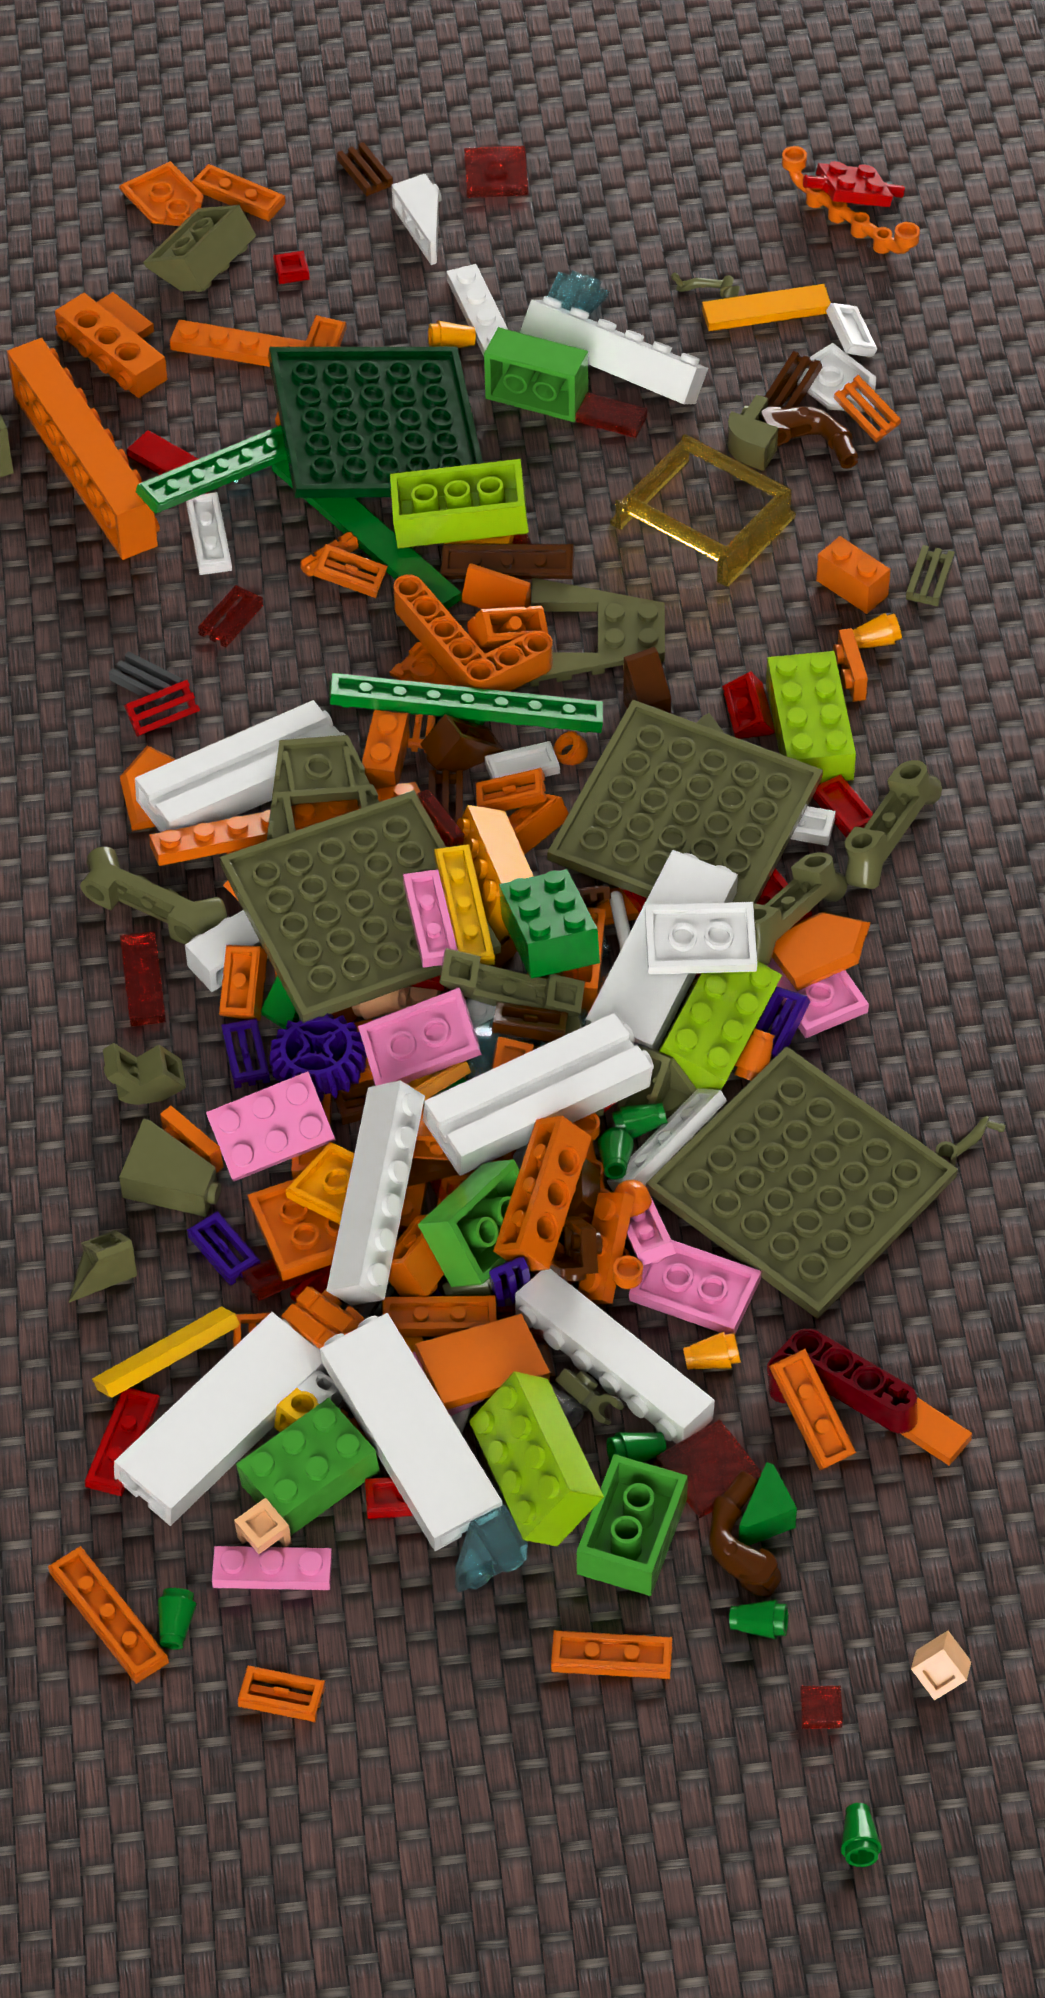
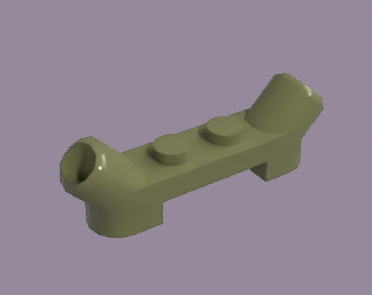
(870, 846)
(812, 881)
(109, 884)

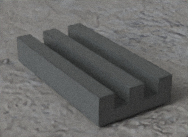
(149, 675)

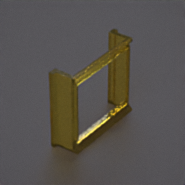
(747, 543)

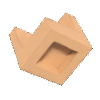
(262, 1527)
(941, 1665)

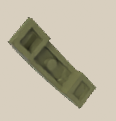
(495, 984)

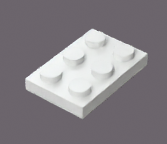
(700, 938)

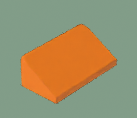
(492, 589)
(538, 821)
(243, 982)

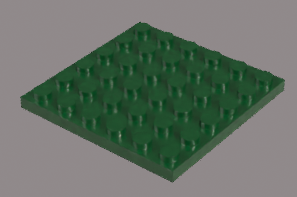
(370, 414)

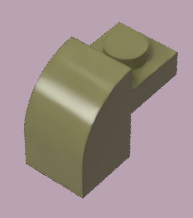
(750, 438)
(146, 1077)

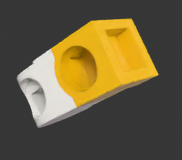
(305, 1398)

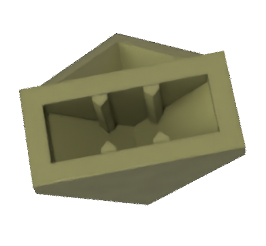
(667, 1084)
(104, 1263)

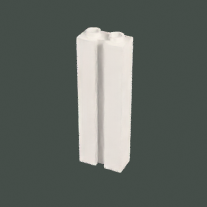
(227, 774)
(652, 1000)
(558, 1079)
(217, 1419)
(409, 1429)

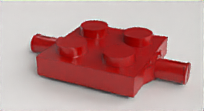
(853, 184)

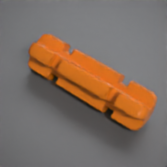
(346, 542)

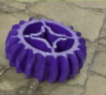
(319, 1047)

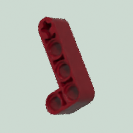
(857, 1385)

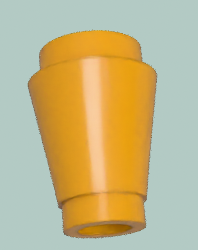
(450, 335)
(878, 632)
(713, 1353)

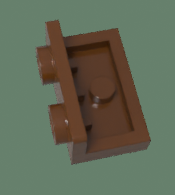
(580, 1250)

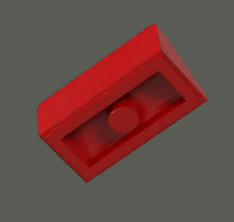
(748, 707)

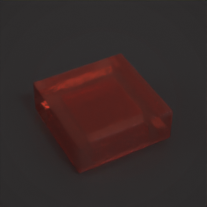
(821, 1707)

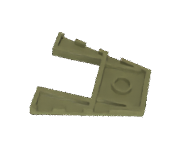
(624, 627)
(313, 773)

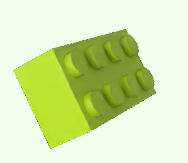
(459, 503)
(811, 712)
(718, 1023)
(536, 1459)

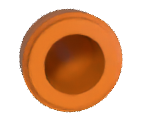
(578, 751)
(642, 1196)

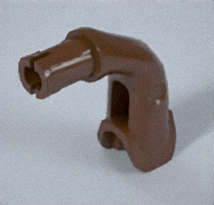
(812, 421)
(753, 1568)

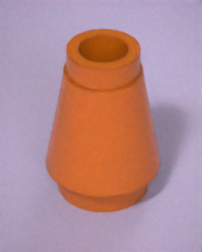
(755, 1055)

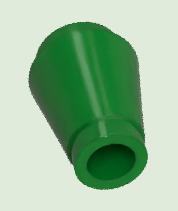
(640, 1118)
(615, 1151)
(636, 1445)
(175, 1615)
(760, 1618)
(860, 1838)

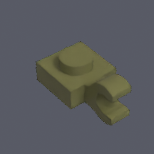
(583, 1389)

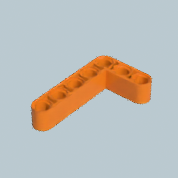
(458, 653)

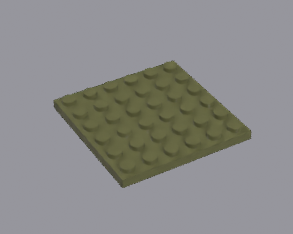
(684, 791)
(337, 905)
(801, 1181)

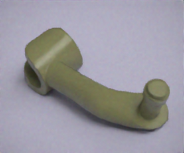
(725, 285)
(952, 1151)

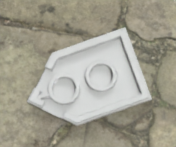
(836, 373)

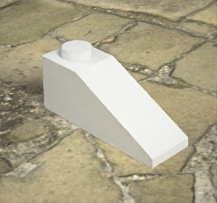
(418, 208)

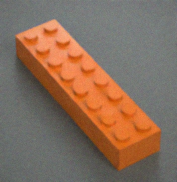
(82, 447)

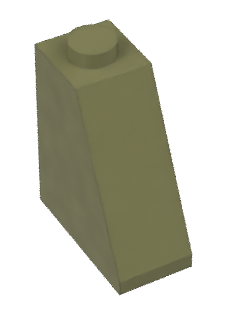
(168, 1173)

